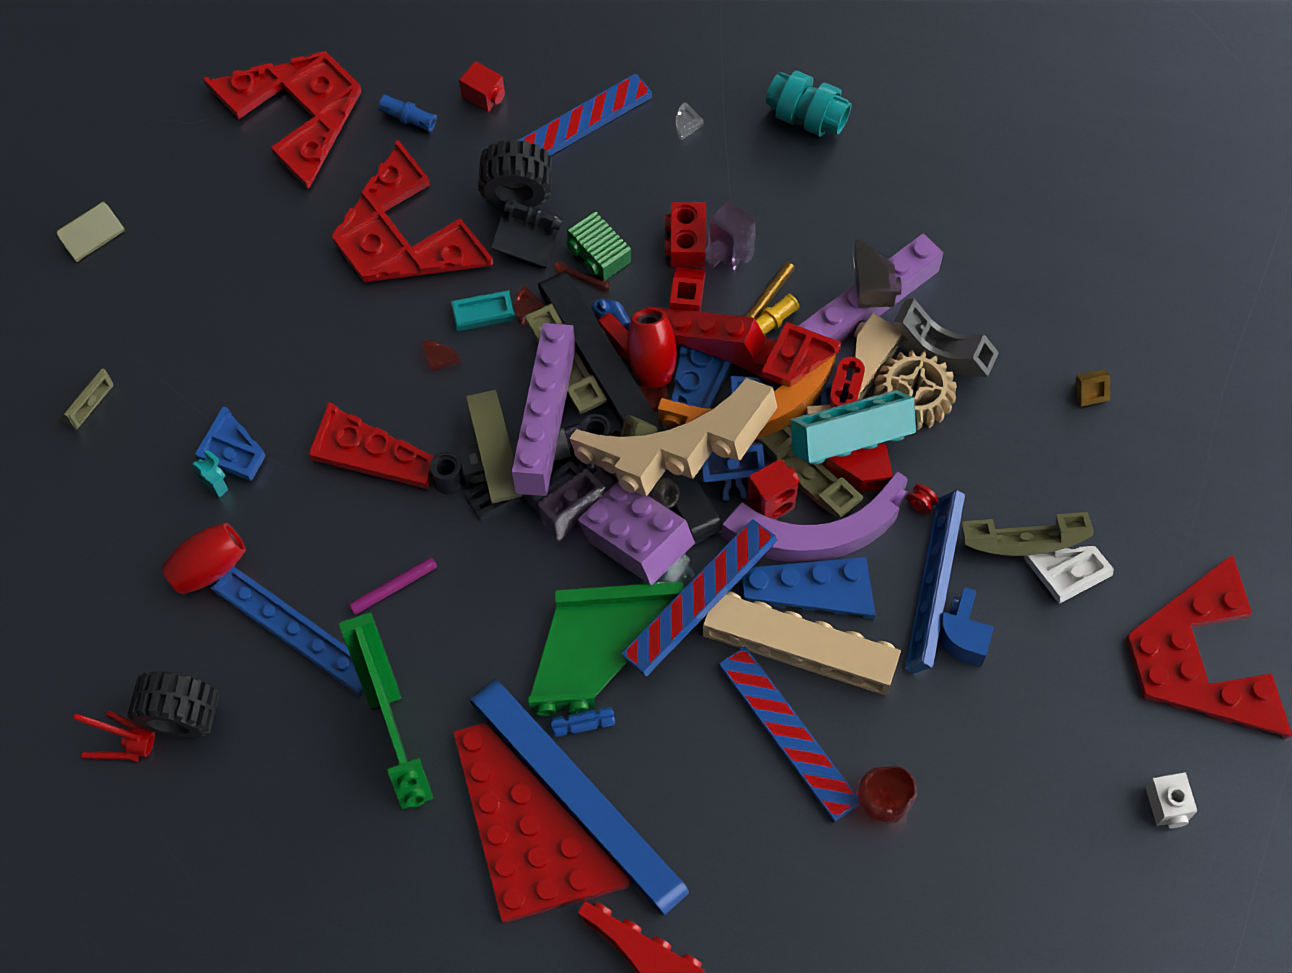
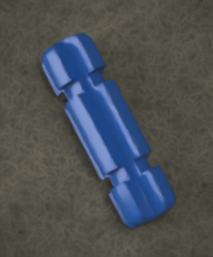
(582, 721)

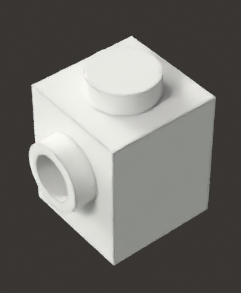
(1171, 800)

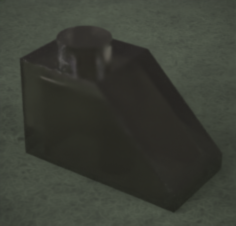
(874, 278)

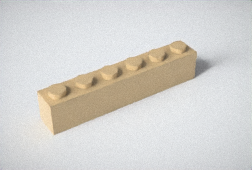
(802, 643)

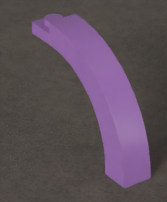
(826, 540)

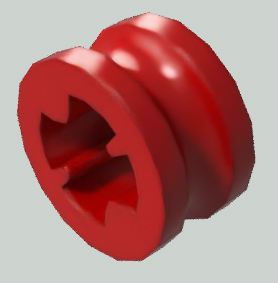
(922, 498)

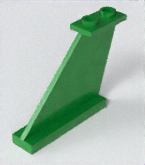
(588, 639)
(380, 690)

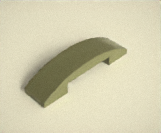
(582, 389)
(493, 444)
(814, 479)
(1032, 540)

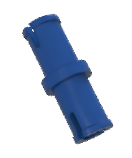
(407, 113)

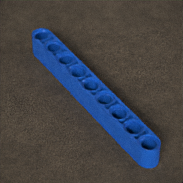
(579, 797)

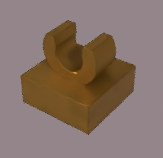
(1093, 387)

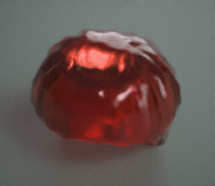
(887, 793)

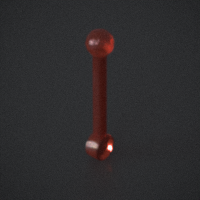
(603, 285)

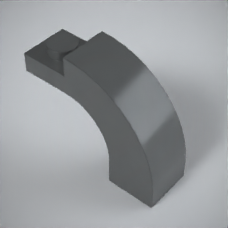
(963, 353)

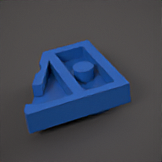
(232, 446)

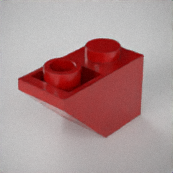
(687, 289)
(863, 469)

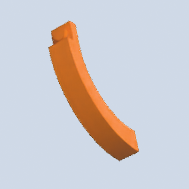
(791, 402)

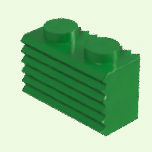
(598, 246)

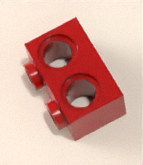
(690, 234)
(773, 490)

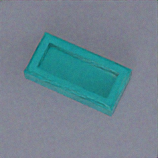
(483, 310)

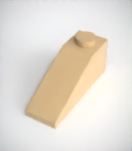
(874, 345)

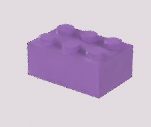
(636, 532)

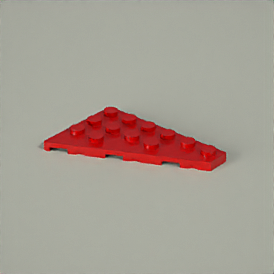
(529, 840)

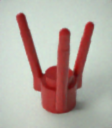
(135, 740)

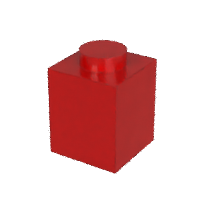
(482, 86)

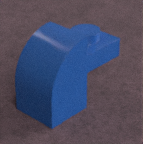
(964, 637)

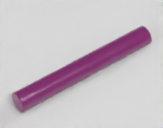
(393, 585)

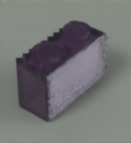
(568, 503)

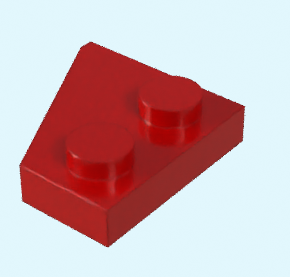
(797, 354)

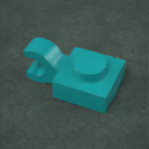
(210, 474)

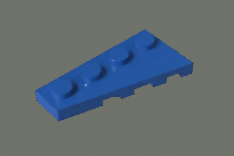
(699, 378)
(821, 585)

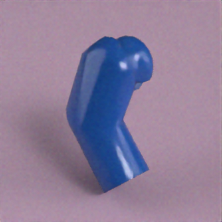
(605, 306)

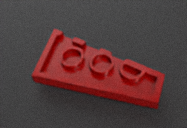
(359, 447)

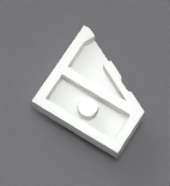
(1070, 570)

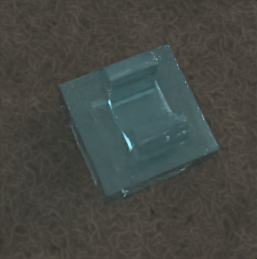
(678, 568)

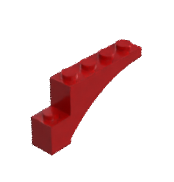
(724, 336)
(639, 951)

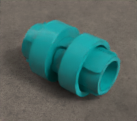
(797, 99)

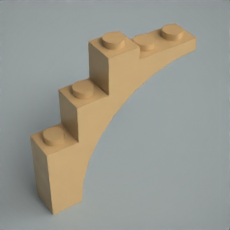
(684, 449)

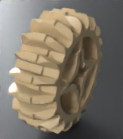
(937, 394)

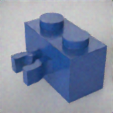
(725, 469)

